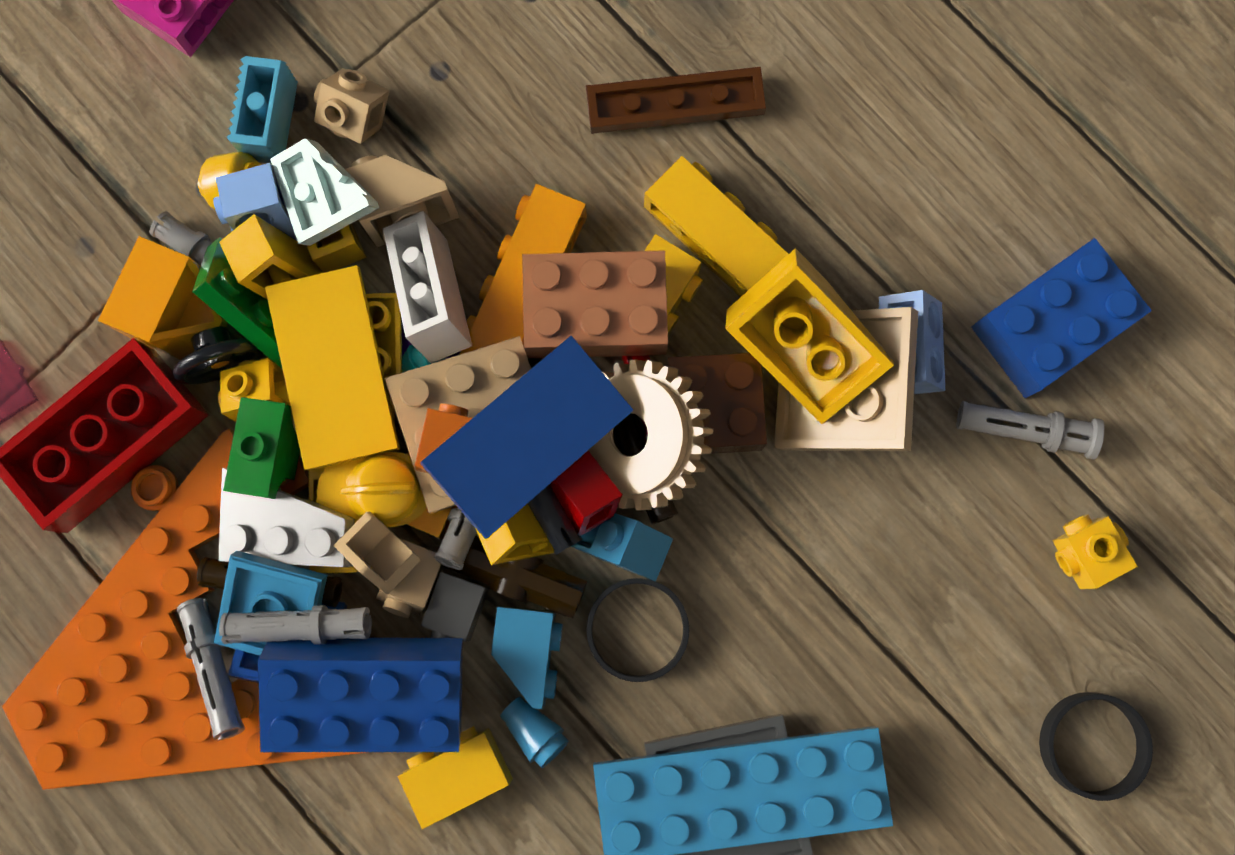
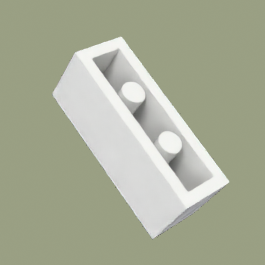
(426, 288)

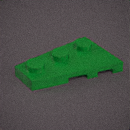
(235, 303)

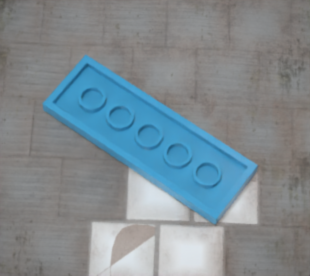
(743, 794)

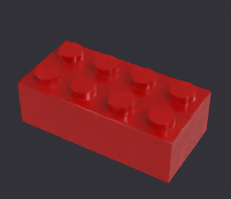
(98, 437)

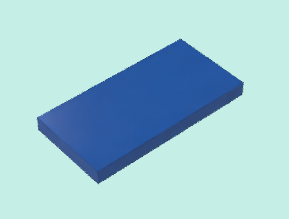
(527, 437)

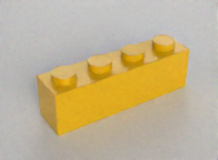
(713, 225)

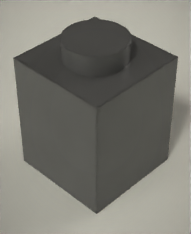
(454, 607)

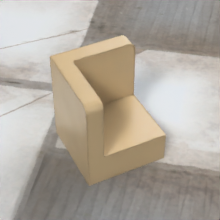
(377, 552)

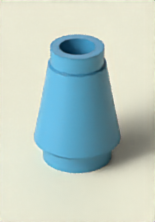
(534, 732)

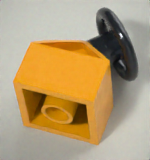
(158, 308)

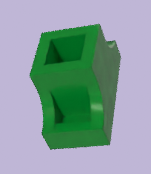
(262, 449)

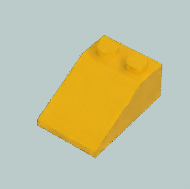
(807, 337)

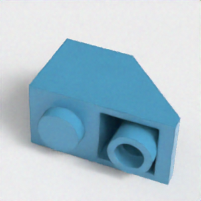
(627, 545)
(524, 649)

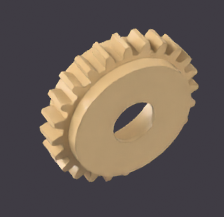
(673, 436)

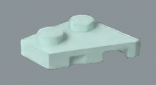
(318, 192)

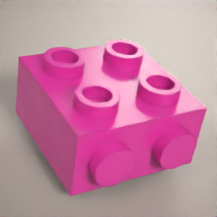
(176, 21)

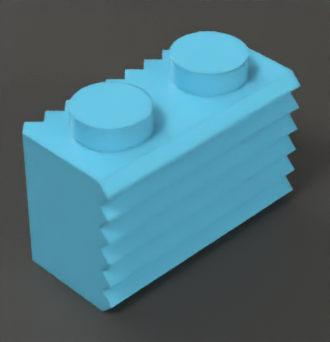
(263, 108)

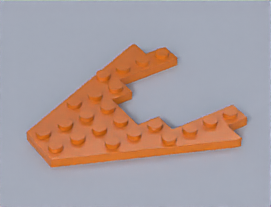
(116, 683)

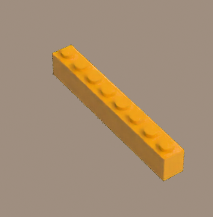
(545, 226)

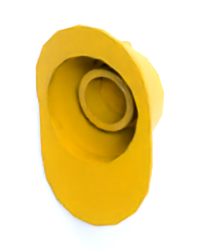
(377, 484)

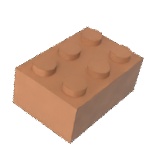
(599, 298)

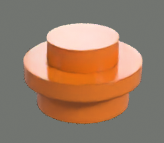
(153, 487)

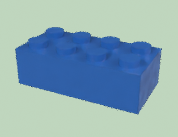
(361, 695)

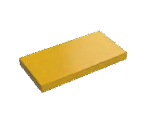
(332, 368)

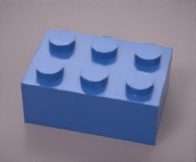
(1061, 318)

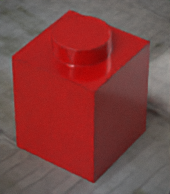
(586, 494)

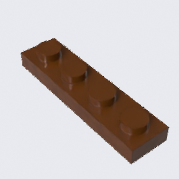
(675, 100)

